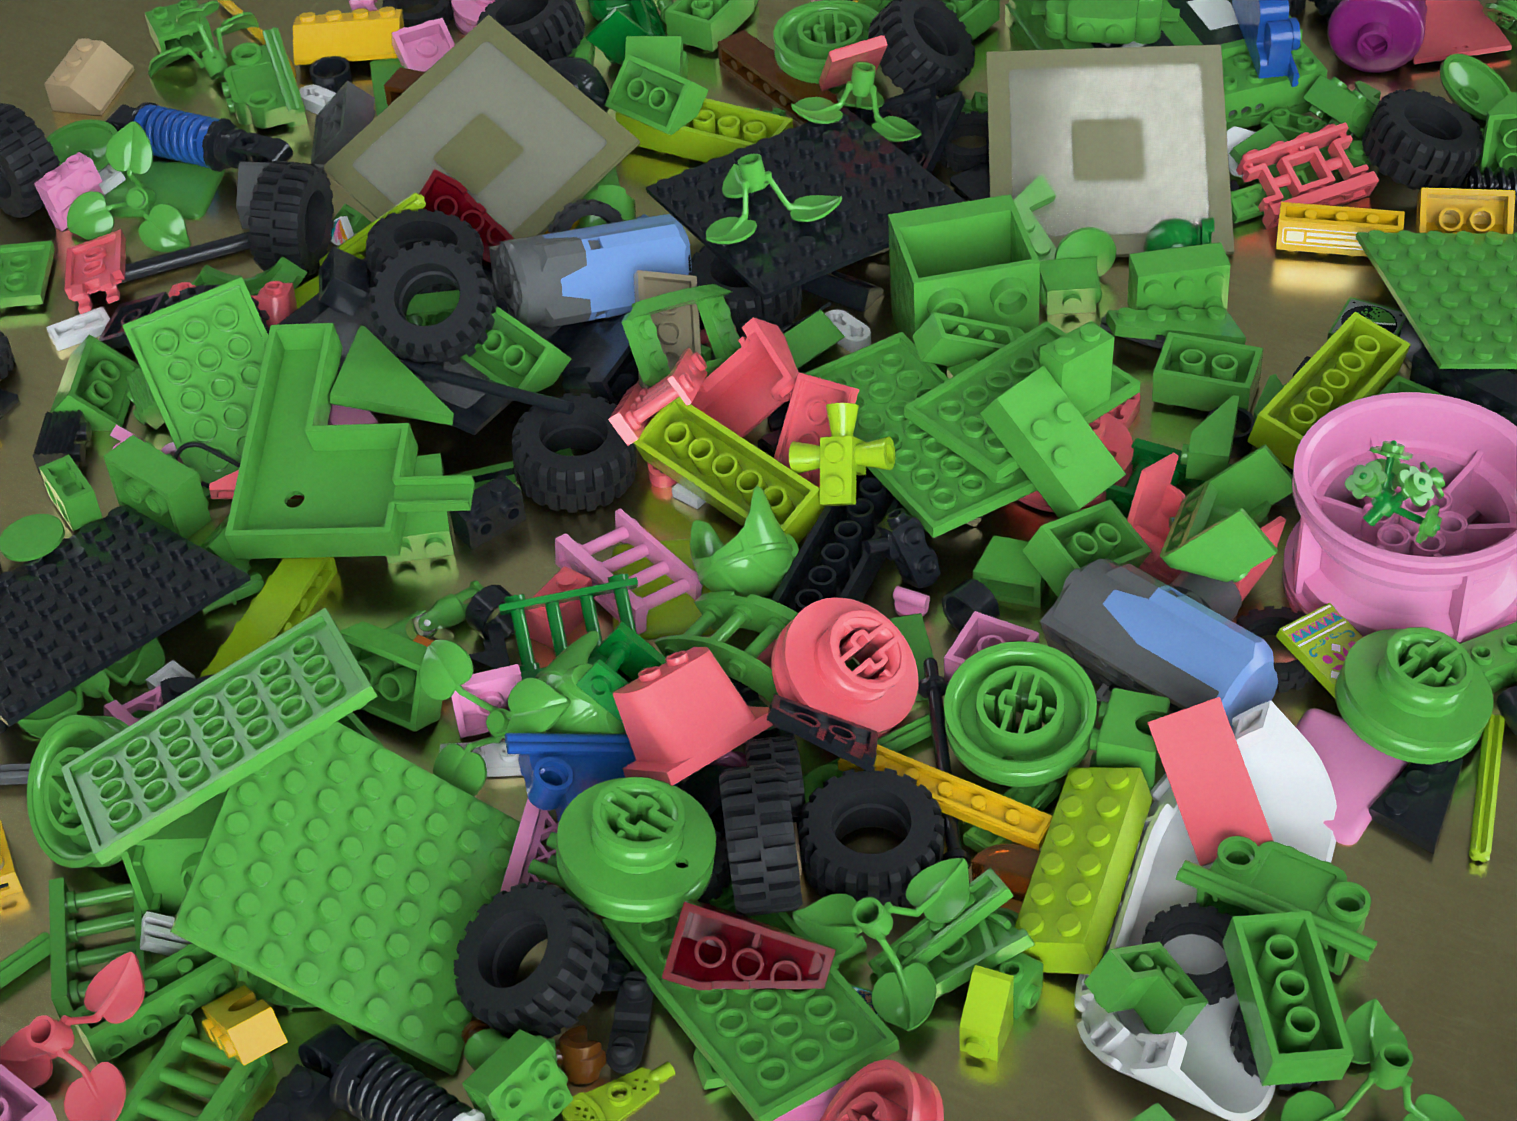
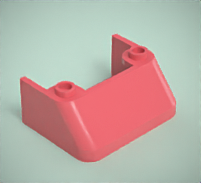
(1150, 514)

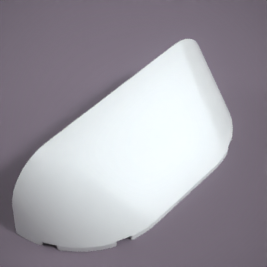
(1201, 1062)

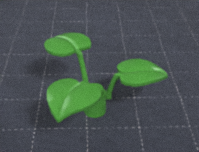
(212, 59)
(860, 94)
(751, 177)
(164, 224)
(136, 669)
(531, 702)
(909, 993)
(1383, 1045)

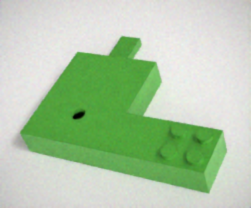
(351, 476)

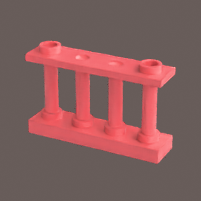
(640, 404)

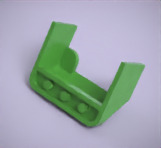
(1222, 518)

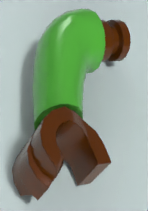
(578, 1057)

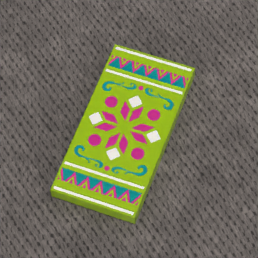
(1320, 643)

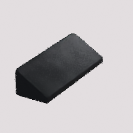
(844, 290)

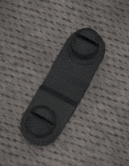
(630, 1023)

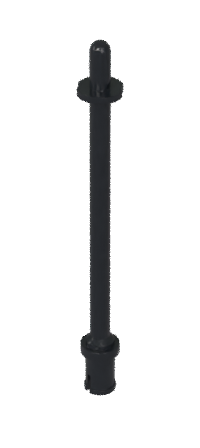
(933, 689)

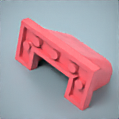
(684, 716)

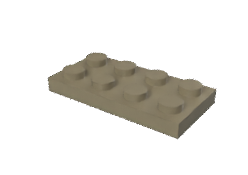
(675, 327)

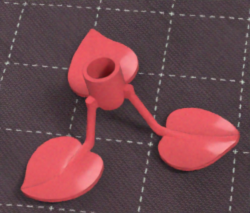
(99, 1094)

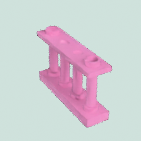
(629, 531)

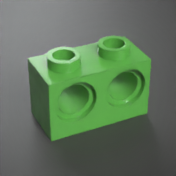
(70, 492)

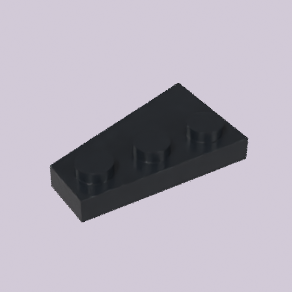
(827, 731)
(1418, 802)

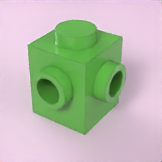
(1027, 980)

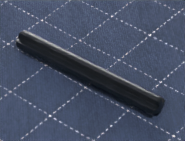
(186, 257)

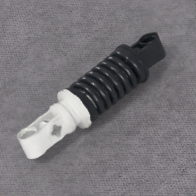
(377, 1083)

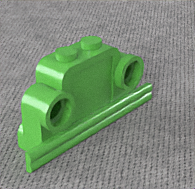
(1105, 20)
(263, 85)
(1283, 880)

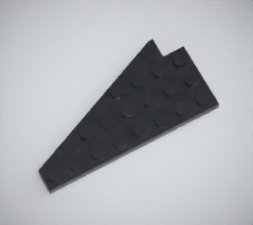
(926, 112)

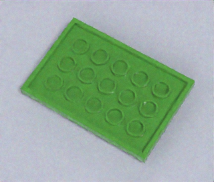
(204, 372)
(955, 406)

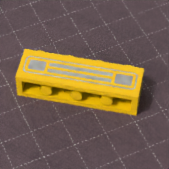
(1331, 228)

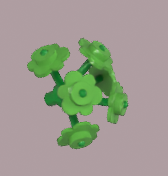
(1383, 476)

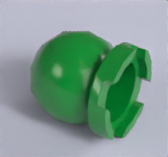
(1179, 233)

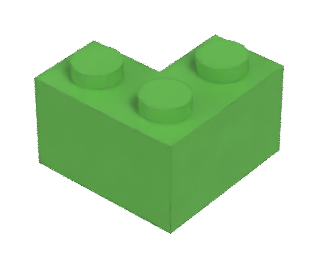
(1150, 983)

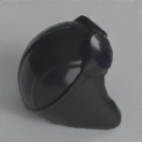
(583, 77)

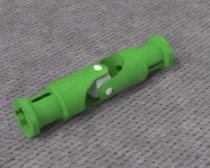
(443, 614)

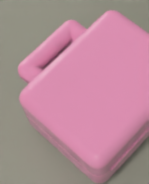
(1354, 768)

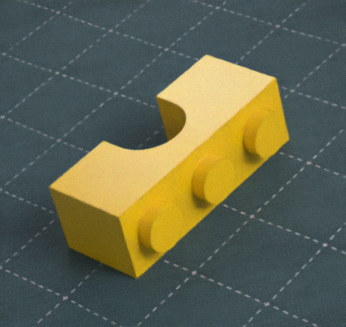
(242, 1025)

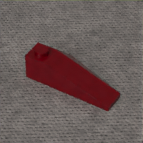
(736, 952)

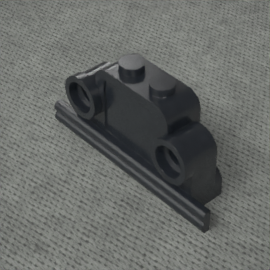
(601, 362)

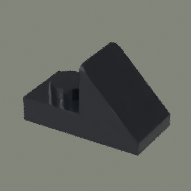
(495, 651)

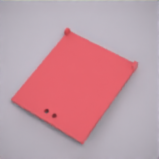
(1458, 29)

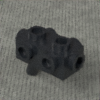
(906, 545)

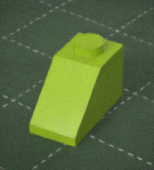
(987, 1013)

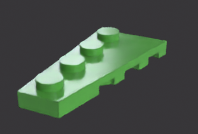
(1146, 324)

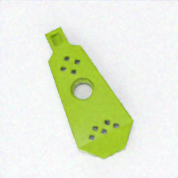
(602, 1106)

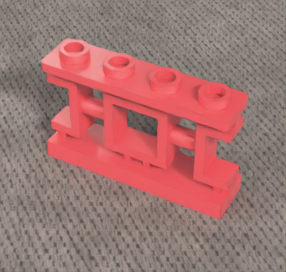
(1304, 149)

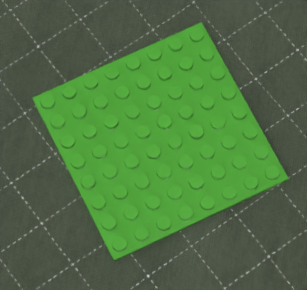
(1453, 292)
(351, 887)

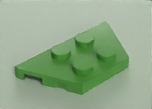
(984, 945)

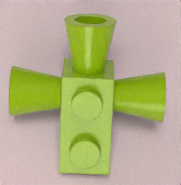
(841, 456)

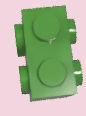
(169, 34)
(1337, 105)
(520, 1082)

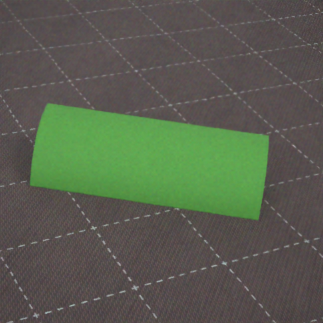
(812, 338)

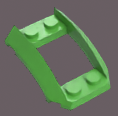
(643, 333)

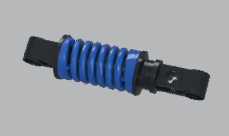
(199, 138)

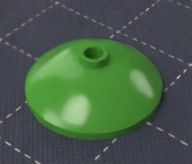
(1472, 85)
(83, 136)

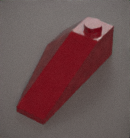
(451, 197)

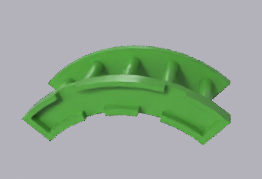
(728, 613)

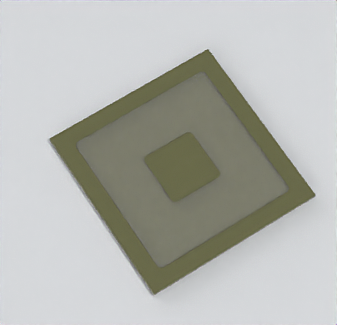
(495, 125)
(1115, 136)

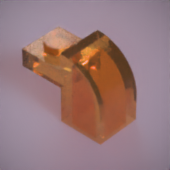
(1011, 863)

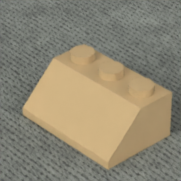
(87, 78)

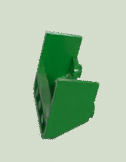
(621, 20)

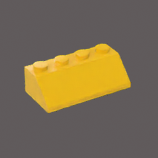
(351, 35)

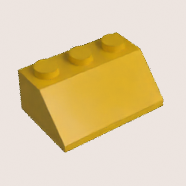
(1465, 210)

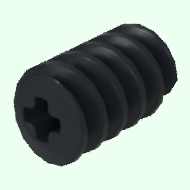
(1488, 181)

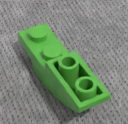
(1294, 124)

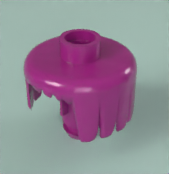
(1377, 33)

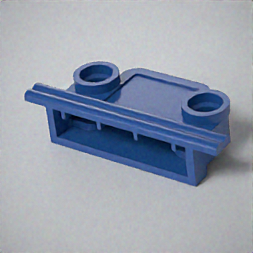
(1269, 36)
(565, 765)

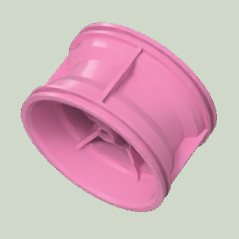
(1379, 573)

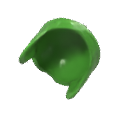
(749, 562)
(583, 713)

